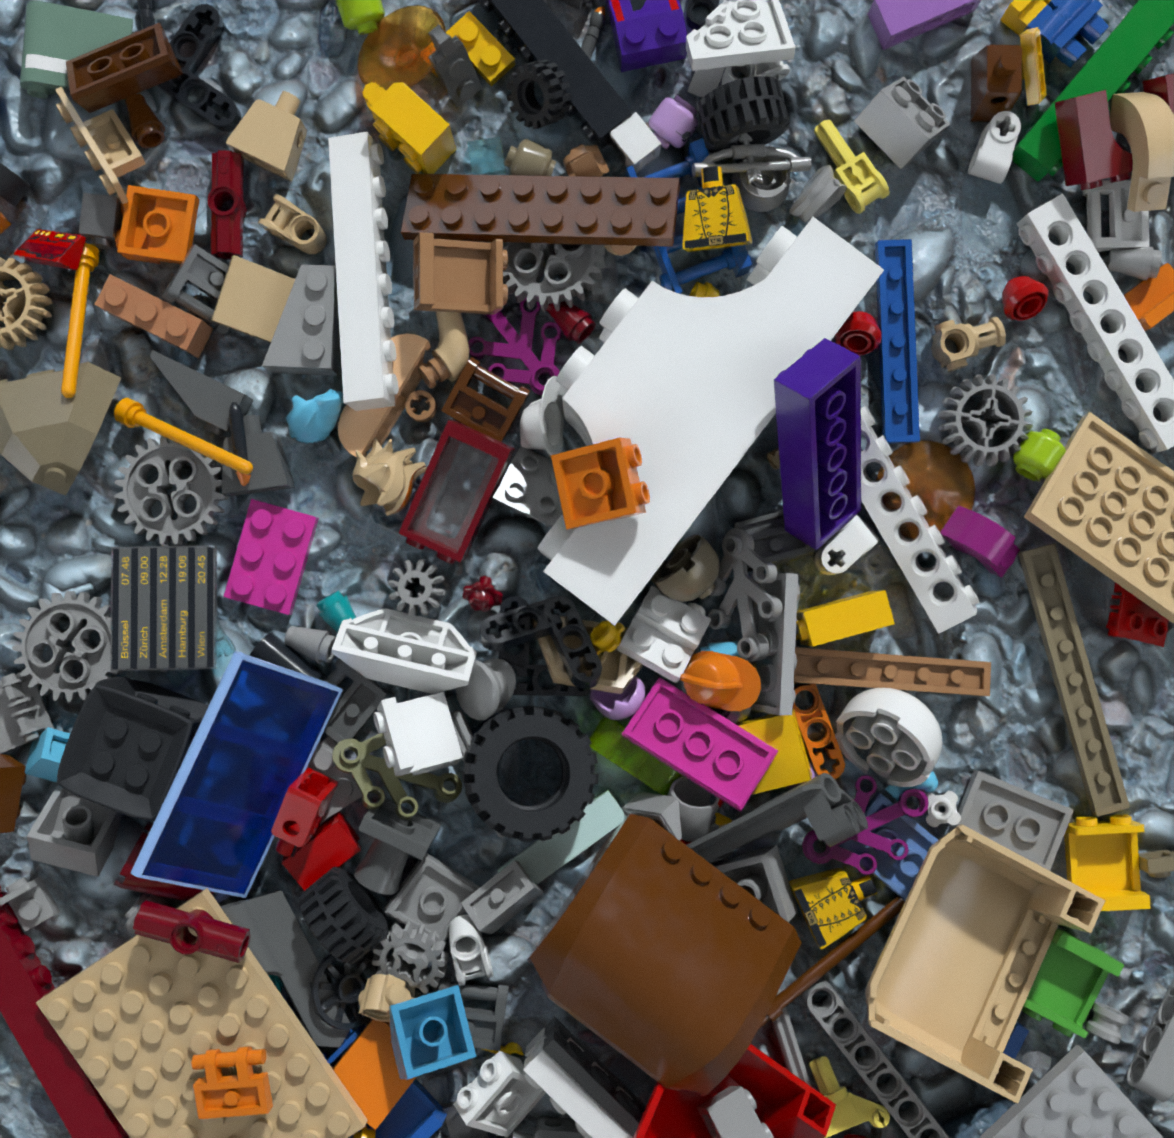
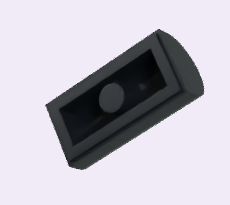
(275, 651)

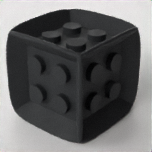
(129, 745)

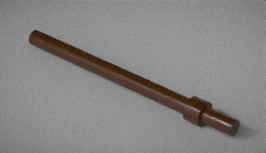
(831, 959)

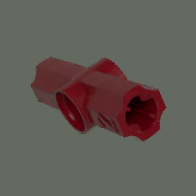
(227, 185)
(172, 925)

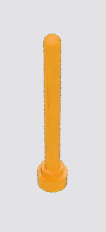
(88, 262)
(132, 414)

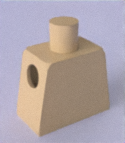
(271, 136)

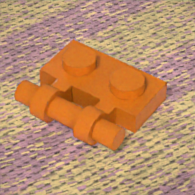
(231, 1094)

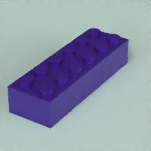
(820, 441)

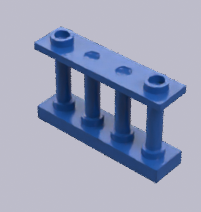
(731, 258)

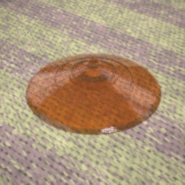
(399, 47)
(936, 478)

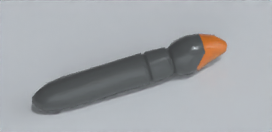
(596, 24)

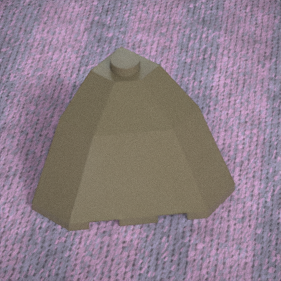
(51, 433)

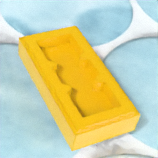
(1033, 66)

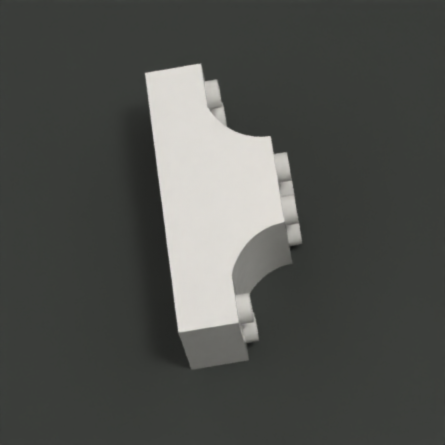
(694, 395)

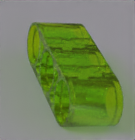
(609, 743)

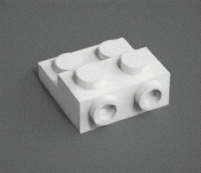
(664, 634)
(498, 1096)

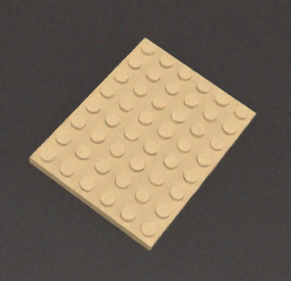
(150, 1009)

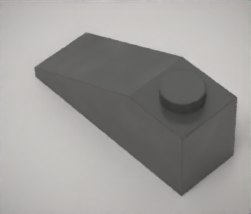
(202, 394)

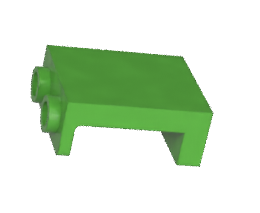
(1069, 983)

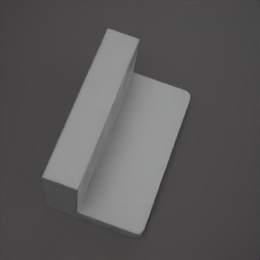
(501, 898)

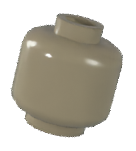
(530, 159)

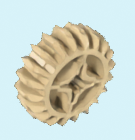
(24, 306)

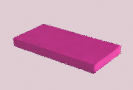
(700, 744)

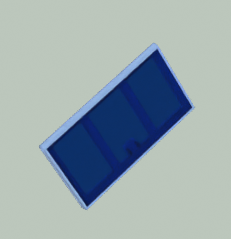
(236, 777)

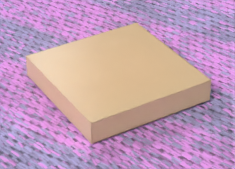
(252, 299)

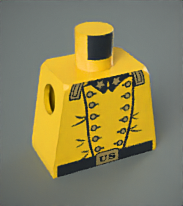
(714, 215)
(831, 903)

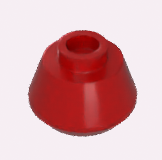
(1023, 298)
(859, 333)

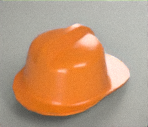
(721, 681)

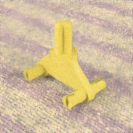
(849, 1108)

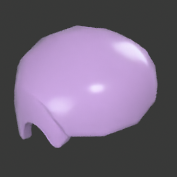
(622, 705)

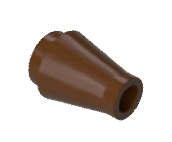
(144, 123)

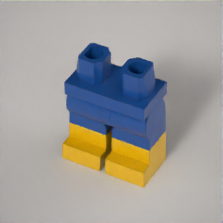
(1058, 25)

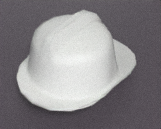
(544, 420)

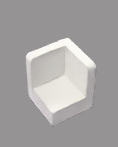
(636, 142)

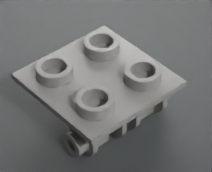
(531, 487)
(21, 712)

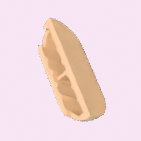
(360, 428)

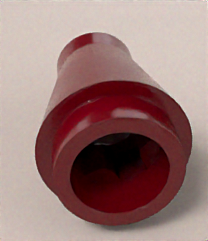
(572, 321)

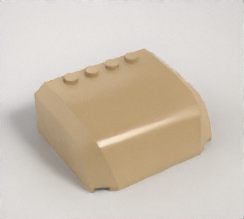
(971, 954)

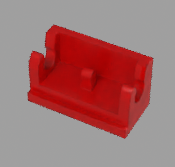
(328, 848)

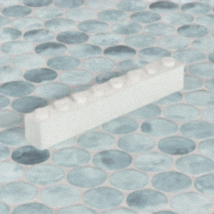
(362, 272)

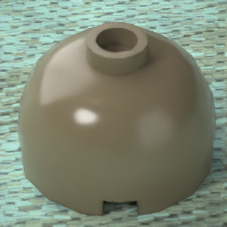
(689, 571)

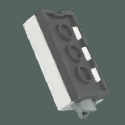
(581, 1084)

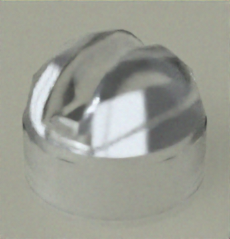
(1038, 1062)

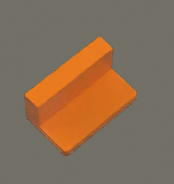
(1153, 298)

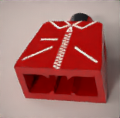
(302, 810)

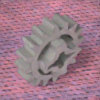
(411, 956)

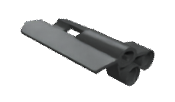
(826, 806)
(286, 953)

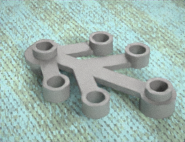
(739, 551)

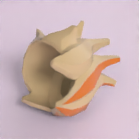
(387, 476)

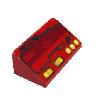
(52, 249)

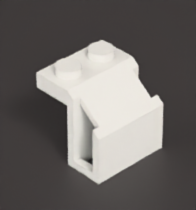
(418, 734)

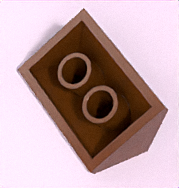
(122, 68)

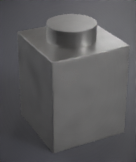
(100, 219)

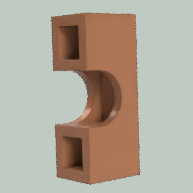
(154, 316)

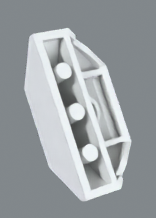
(405, 651)

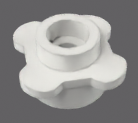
(950, 815)

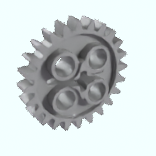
(577, 265)
(141, 495)
(45, 630)

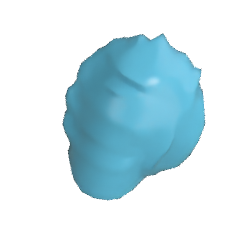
(315, 418)

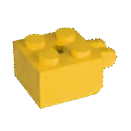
(410, 126)

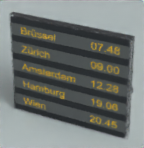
(163, 608)

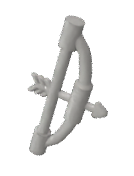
(752, 169)

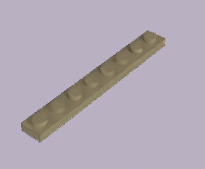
(1073, 680)

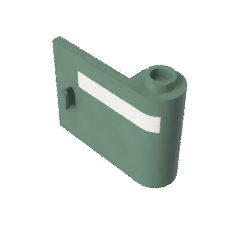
(59, 34)

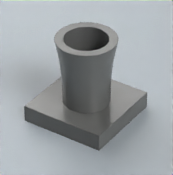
(393, 842)

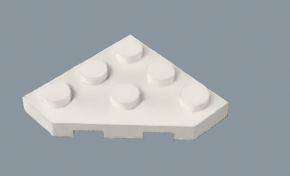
(741, 35)

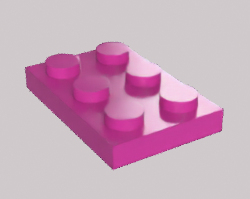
(271, 557)

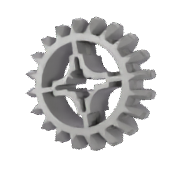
(991, 395)

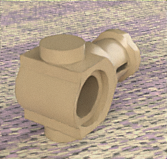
(967, 340)
(381, 993)

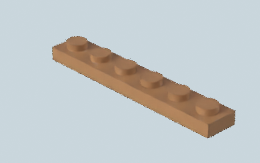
(892, 671)

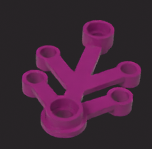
(521, 348)
(865, 837)

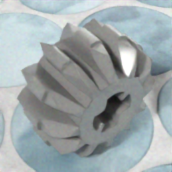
(408, 595)

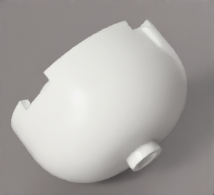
(905, 735)

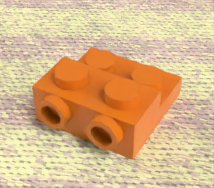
(157, 225)
(600, 482)

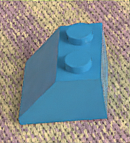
(430, 1033)

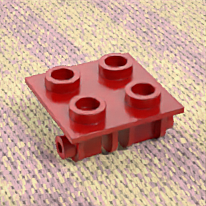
(1136, 620)

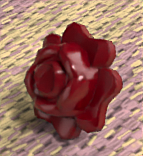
(482, 595)

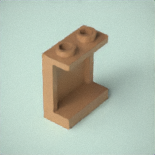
(459, 275)

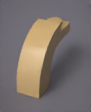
(1149, 130)

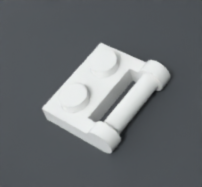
(1127, 227)

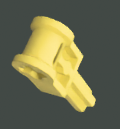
(857, 173)

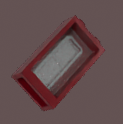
(455, 492)

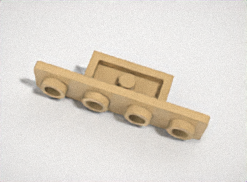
(107, 142)

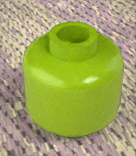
(361, 14)
(1038, 454)

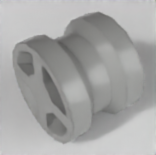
(1106, 1022)

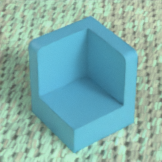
(46, 754)

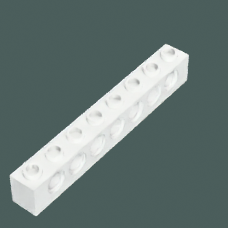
(1107, 305)
(942, 611)

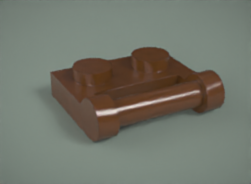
(480, 411)

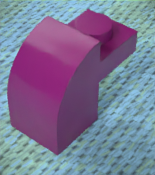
(981, 539)

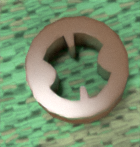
(416, 396)

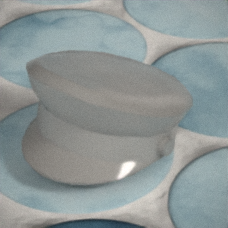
(767, 195)
(818, 195)
(488, 689)

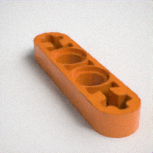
(815, 714)

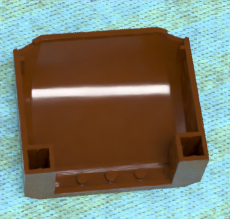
(665, 957)

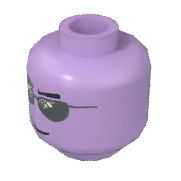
(673, 122)

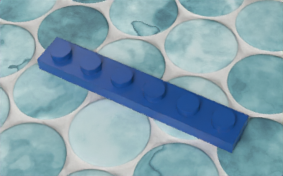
(898, 342)

